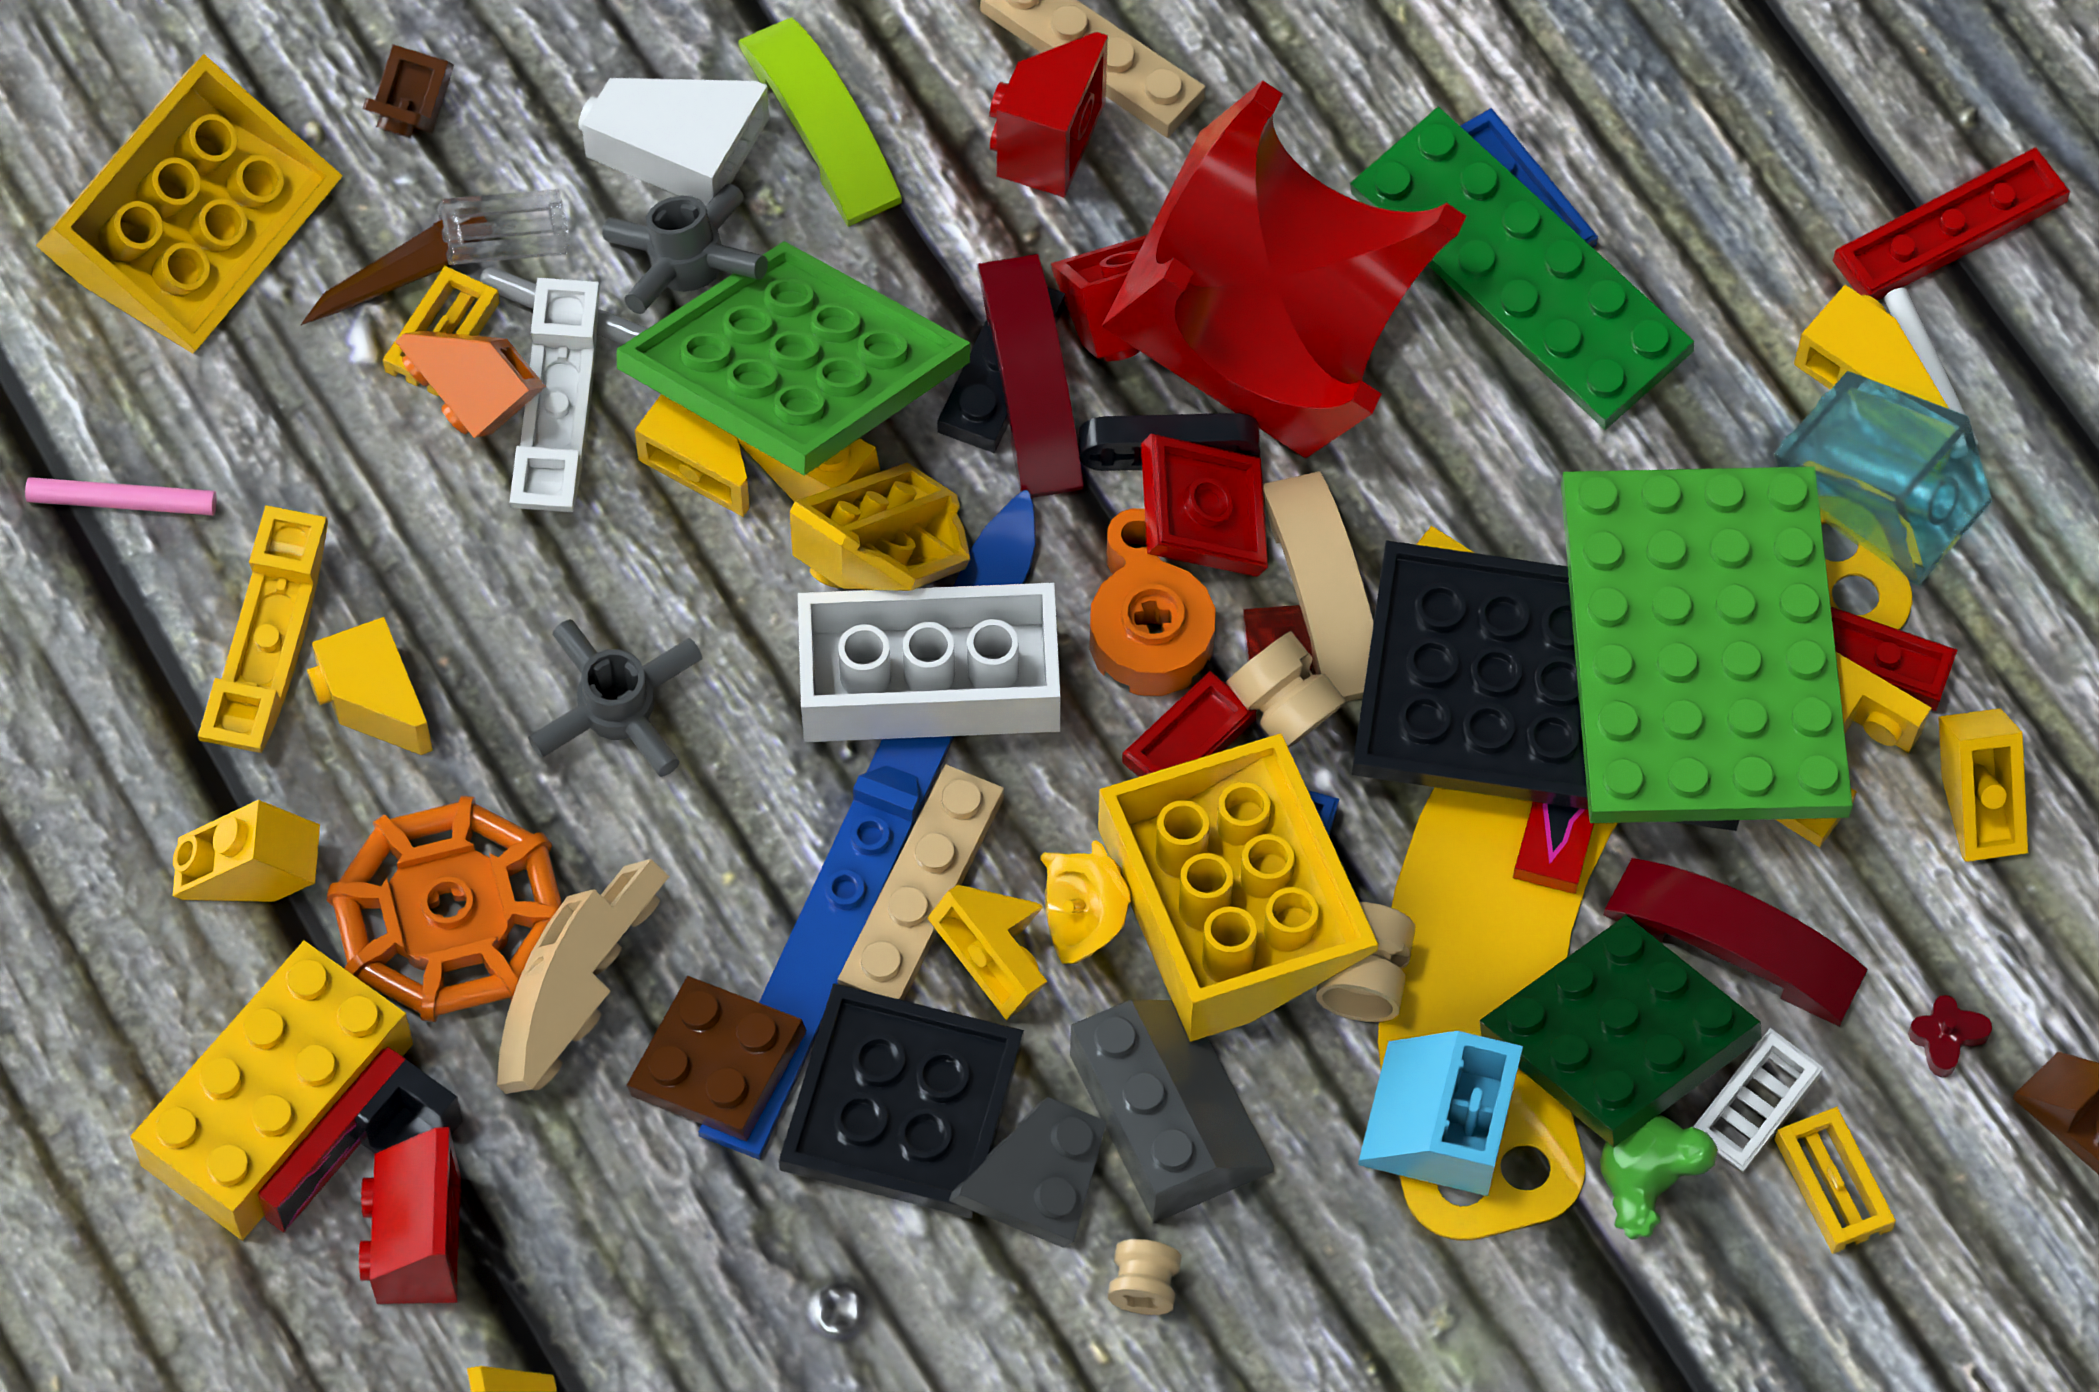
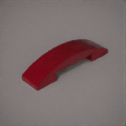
(1032, 375)
(1741, 931)

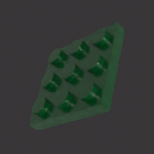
(1622, 1030)

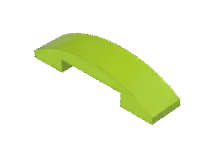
(825, 119)

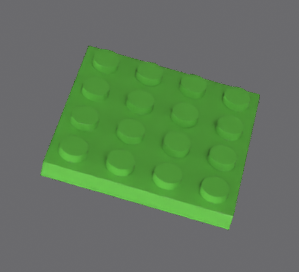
(794, 358)

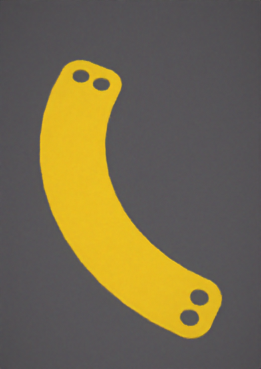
(1494, 935)

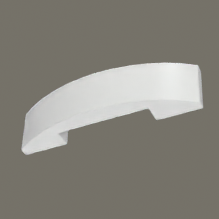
(558, 417)

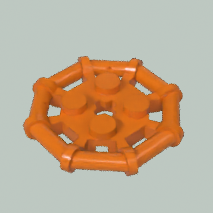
(429, 938)

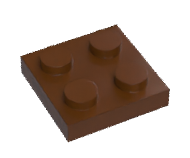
(716, 1058)

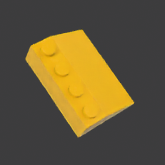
(191, 207)
(1233, 883)

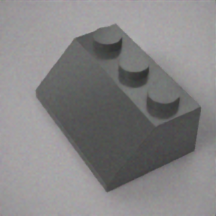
(1166, 1106)

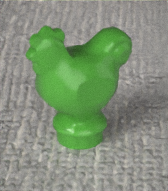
(1650, 1164)

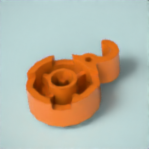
(1148, 593)

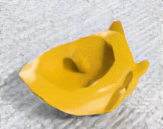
(1084, 901)

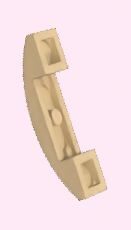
(1324, 578)

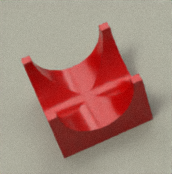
(1271, 280)

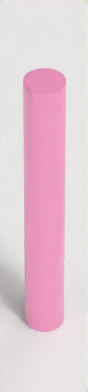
(120, 496)

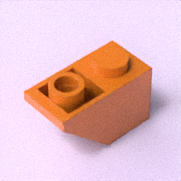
(474, 375)

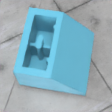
(1442, 1109)

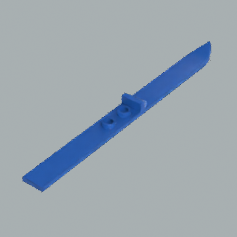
(871, 840)

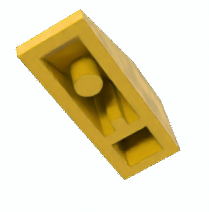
(1862, 338)

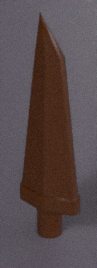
(405, 264)

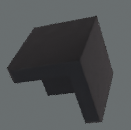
(405, 1108)

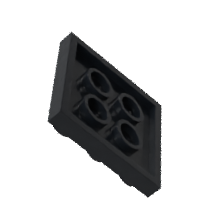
(900, 1098)

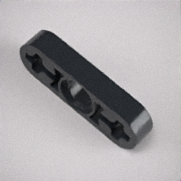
(1116, 441)

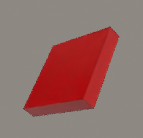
(1204, 505)

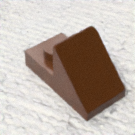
(2066, 1103)

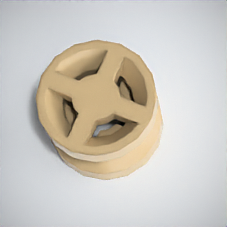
(1144, 1277)

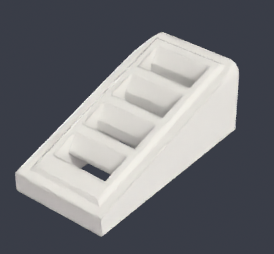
(1790, 1059)

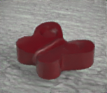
(1947, 1032)

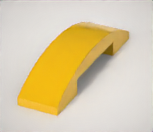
(268, 631)

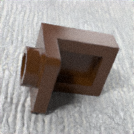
(410, 92)

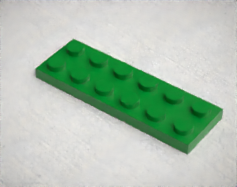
(1529, 270)

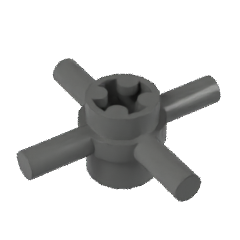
(684, 246)
(631, 687)

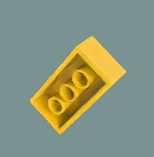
(266, 1086)

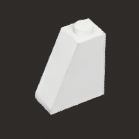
(675, 130)

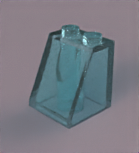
(1891, 472)

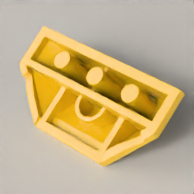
(881, 532)

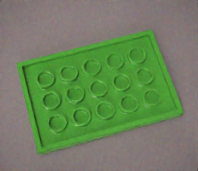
(1704, 645)

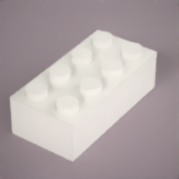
(929, 662)

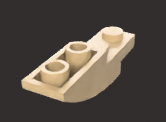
(559, 986)

